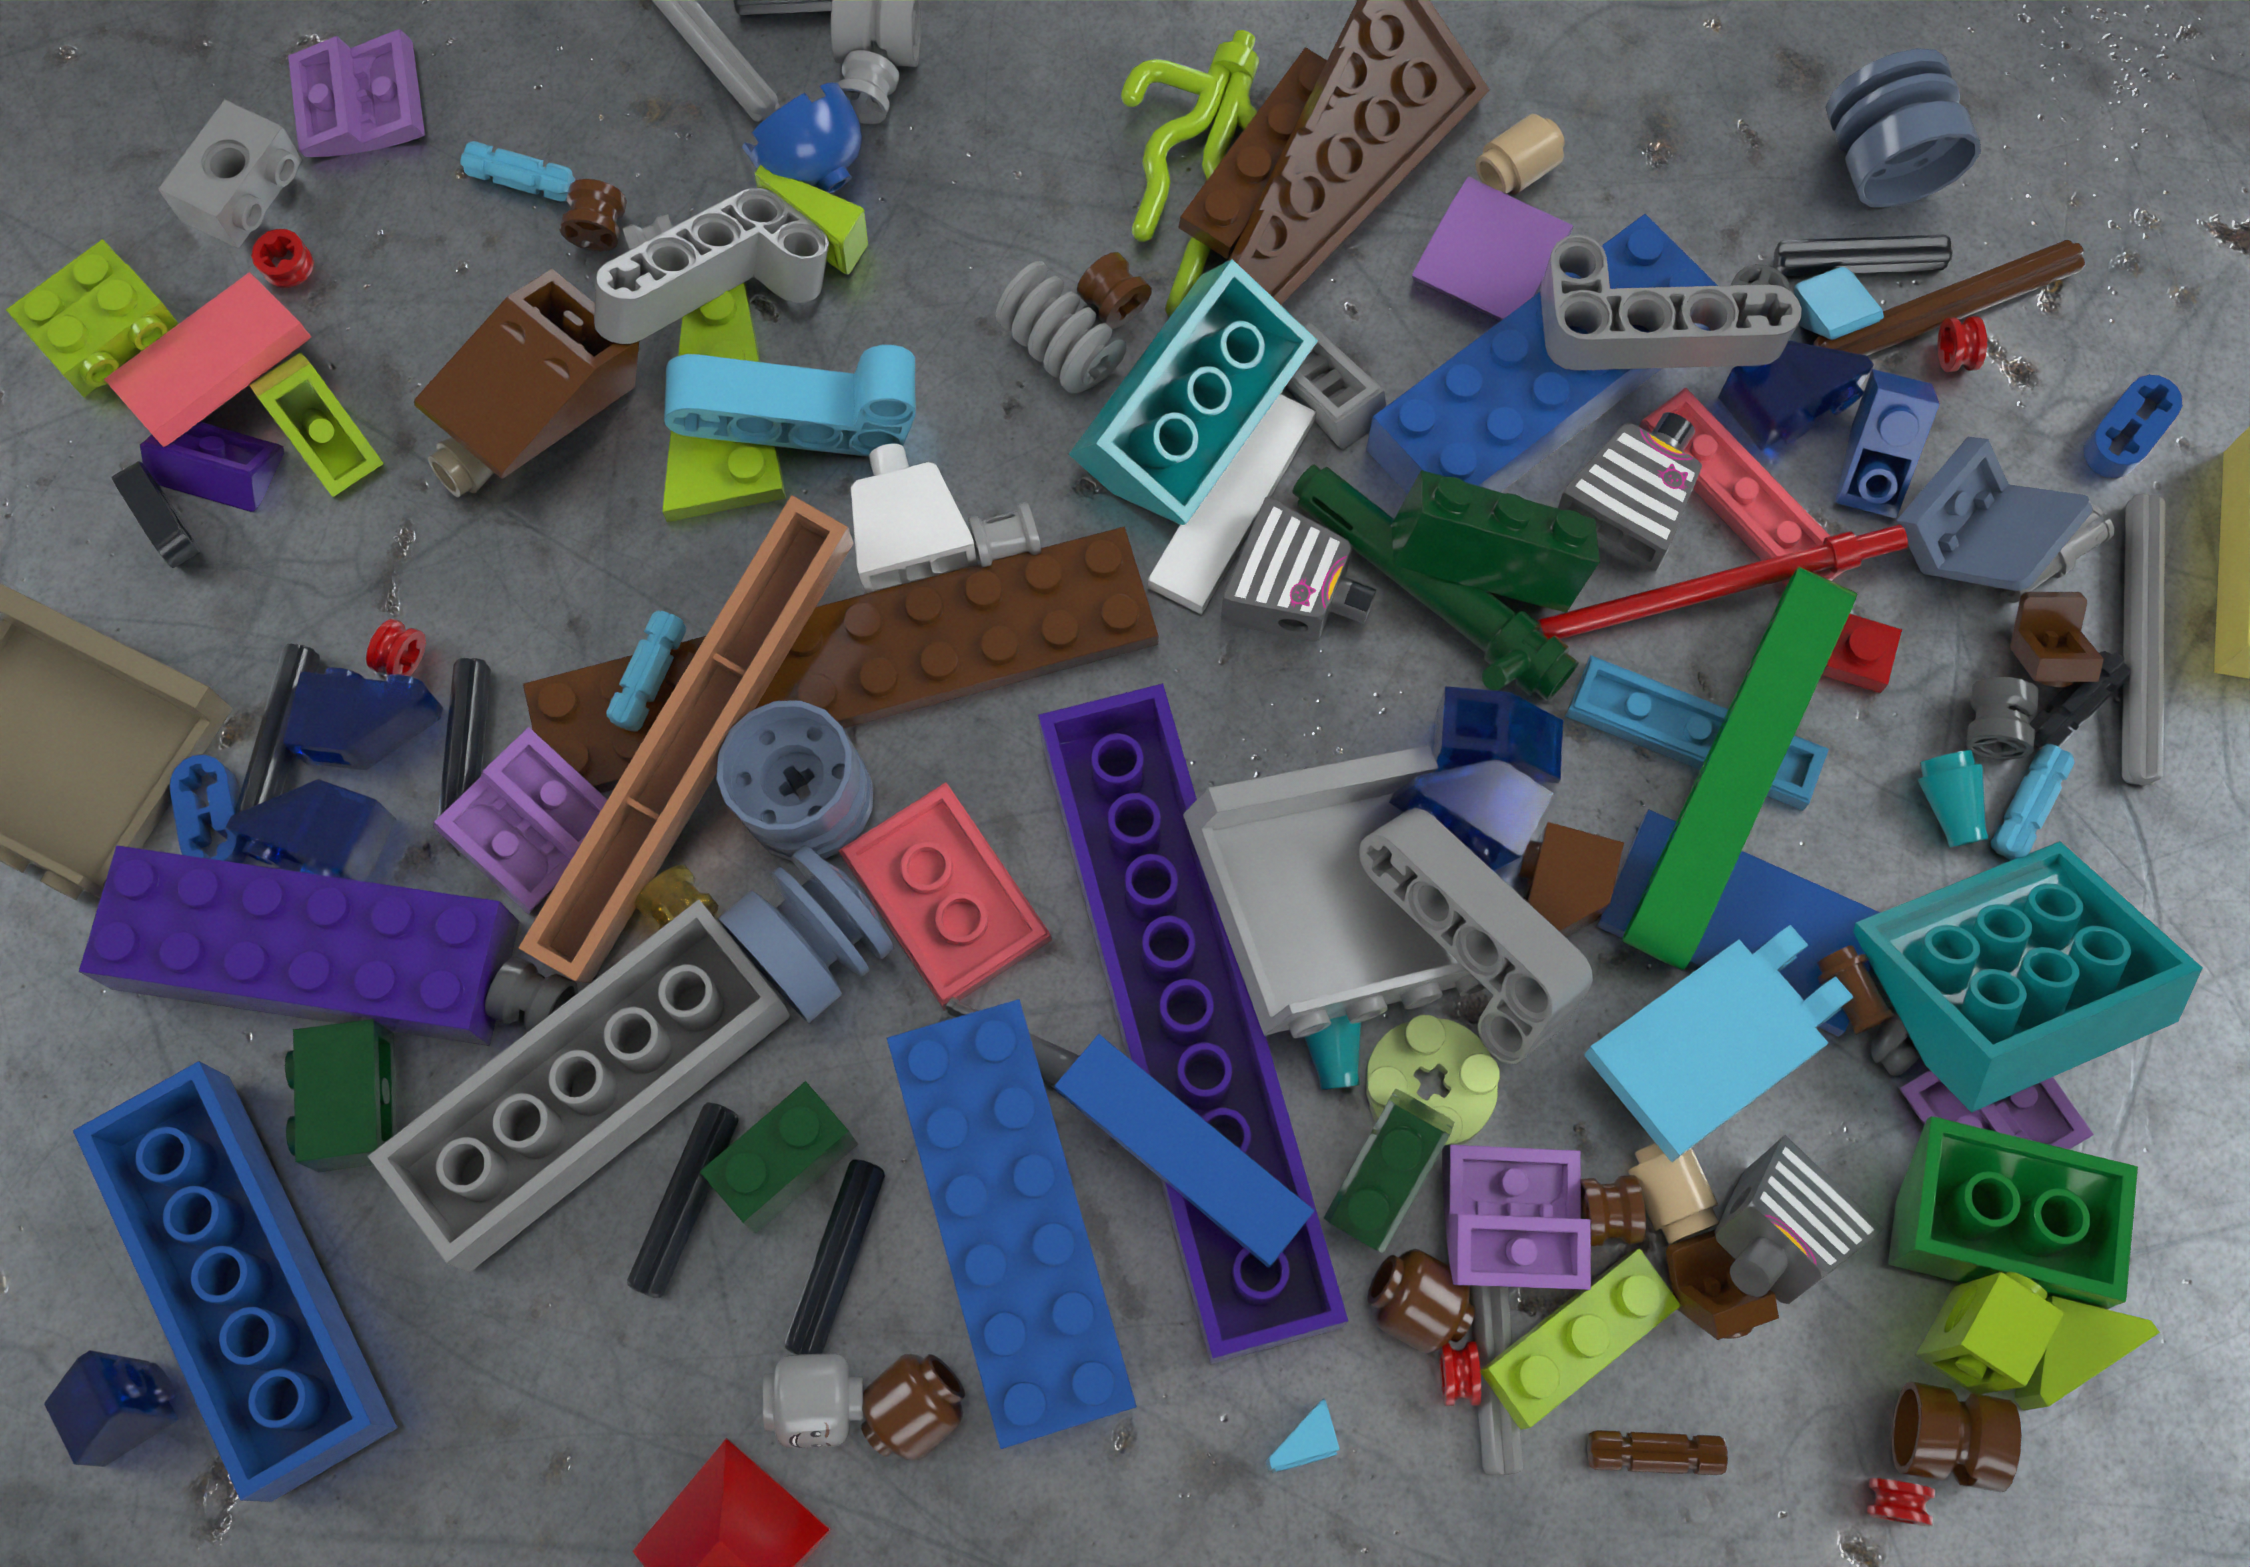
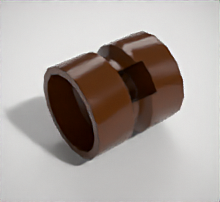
(1969, 1438)

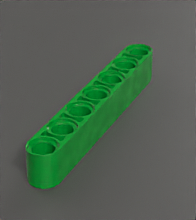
(1739, 769)

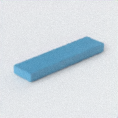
(1678, 725)

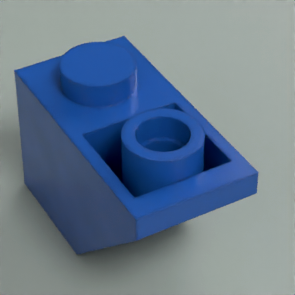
(1886, 442)

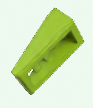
(836, 217)

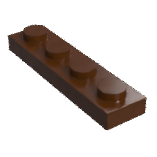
(1233, 189)

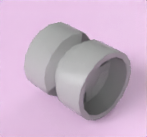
(879, 27)

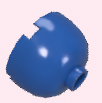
(810, 140)

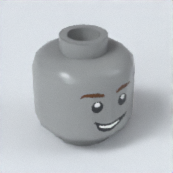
(811, 1400)

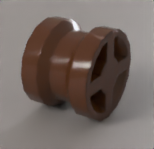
(593, 215)
(1114, 290)
(1614, 1209)

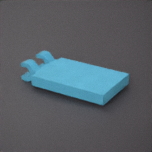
(1715, 1042)

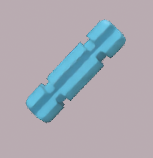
(516, 171)
(646, 671)
(2032, 802)

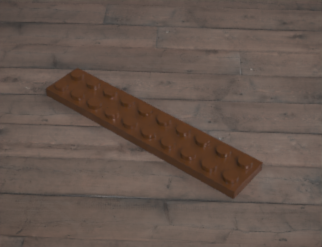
(895, 647)

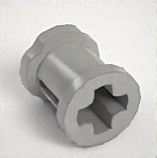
(1005, 535)

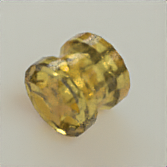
(671, 895)

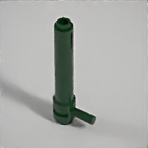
(1507, 638)

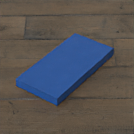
(1752, 908)

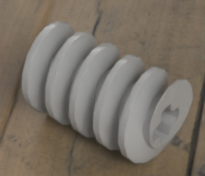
(1056, 332)

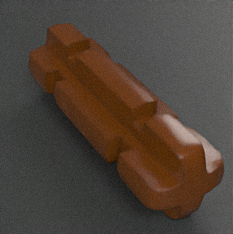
(1657, 1452)

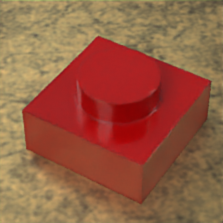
(1864, 654)

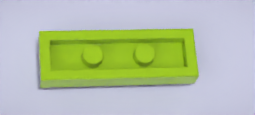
(1579, 1339)

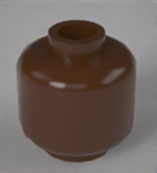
(1419, 1302)
(912, 1406)

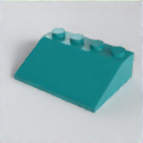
(2024, 973)

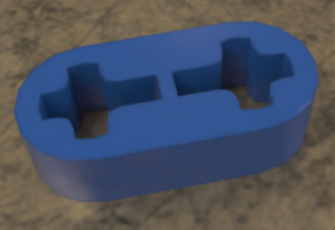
(2142, 432)
(193, 816)

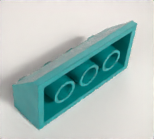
(1195, 395)

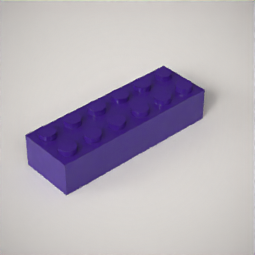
(298, 944)

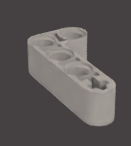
(706, 256)
(1746, 320)
(1485, 926)

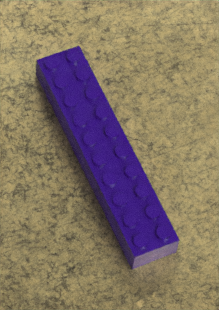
(1185, 1004)

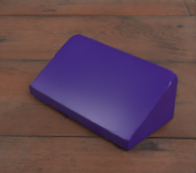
(215, 465)

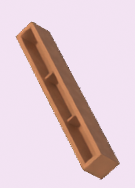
(684, 742)

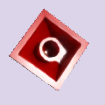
(732, 1519)

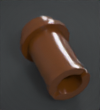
(1867, 1005)

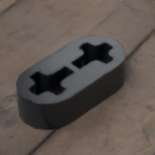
(155, 514)

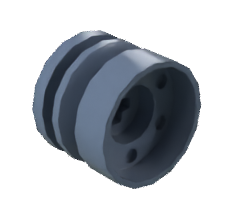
(1903, 128)
(776, 754)
(807, 932)

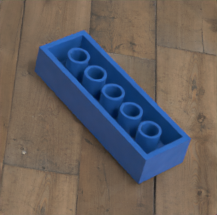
(1503, 398)
(1011, 1224)
(234, 1283)

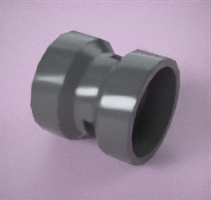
(2002, 718)
(526, 995)

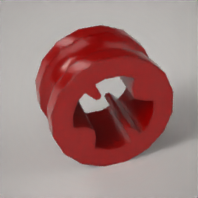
(276, 244)
(1962, 344)
(395, 649)
(1460, 1374)
(1900, 1502)

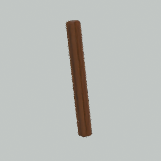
(1963, 298)

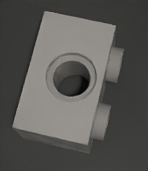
(231, 174)

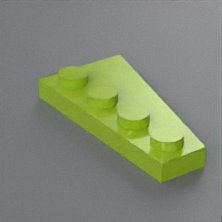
(714, 473)

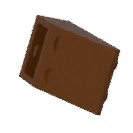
(529, 375)

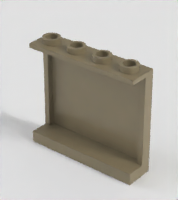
(87, 743)

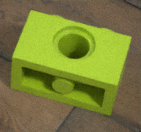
(1991, 1333)

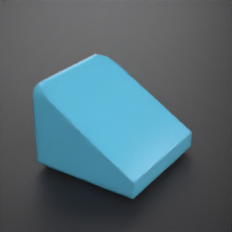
(1836, 304)
(1308, 1442)

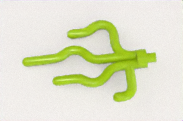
(1220, 92)

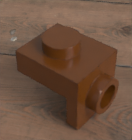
(2051, 641)
(1706, 1291)

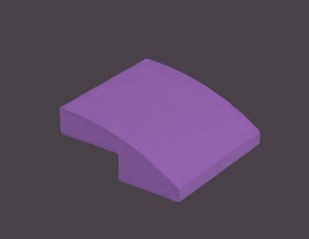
(355, 95)
(1489, 250)
(523, 819)
(2035, 1113)
(1515, 1217)

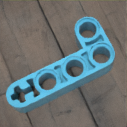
(793, 403)

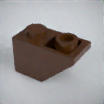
(1570, 876)

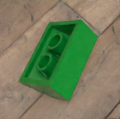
(2018, 1206)

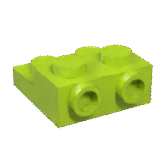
(92, 317)

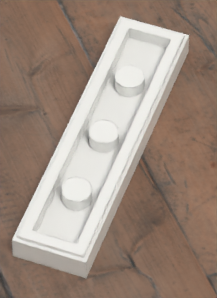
(1215, 533)

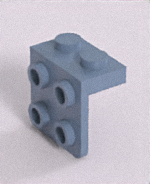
(1982, 528)

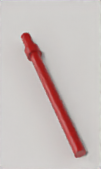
(1837, 553)

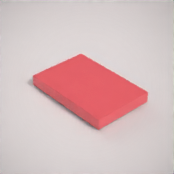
(207, 359)
(945, 895)

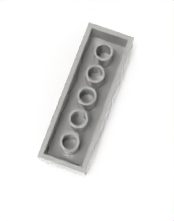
(579, 1088)

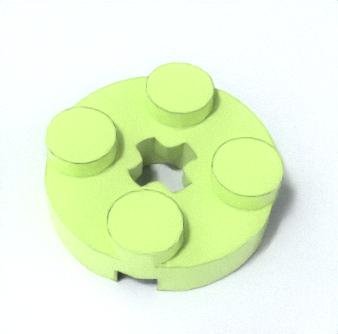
(1441, 1045)

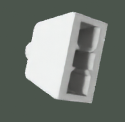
(906, 523)

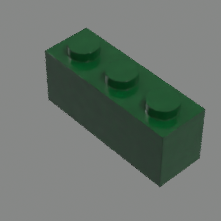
(1494, 541)

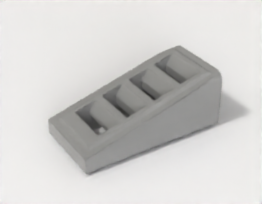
(1350, 412)

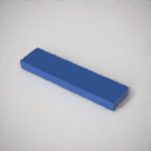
(1184, 1150)

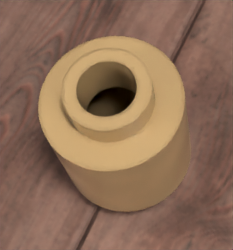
(1521, 155)
(1675, 1193)

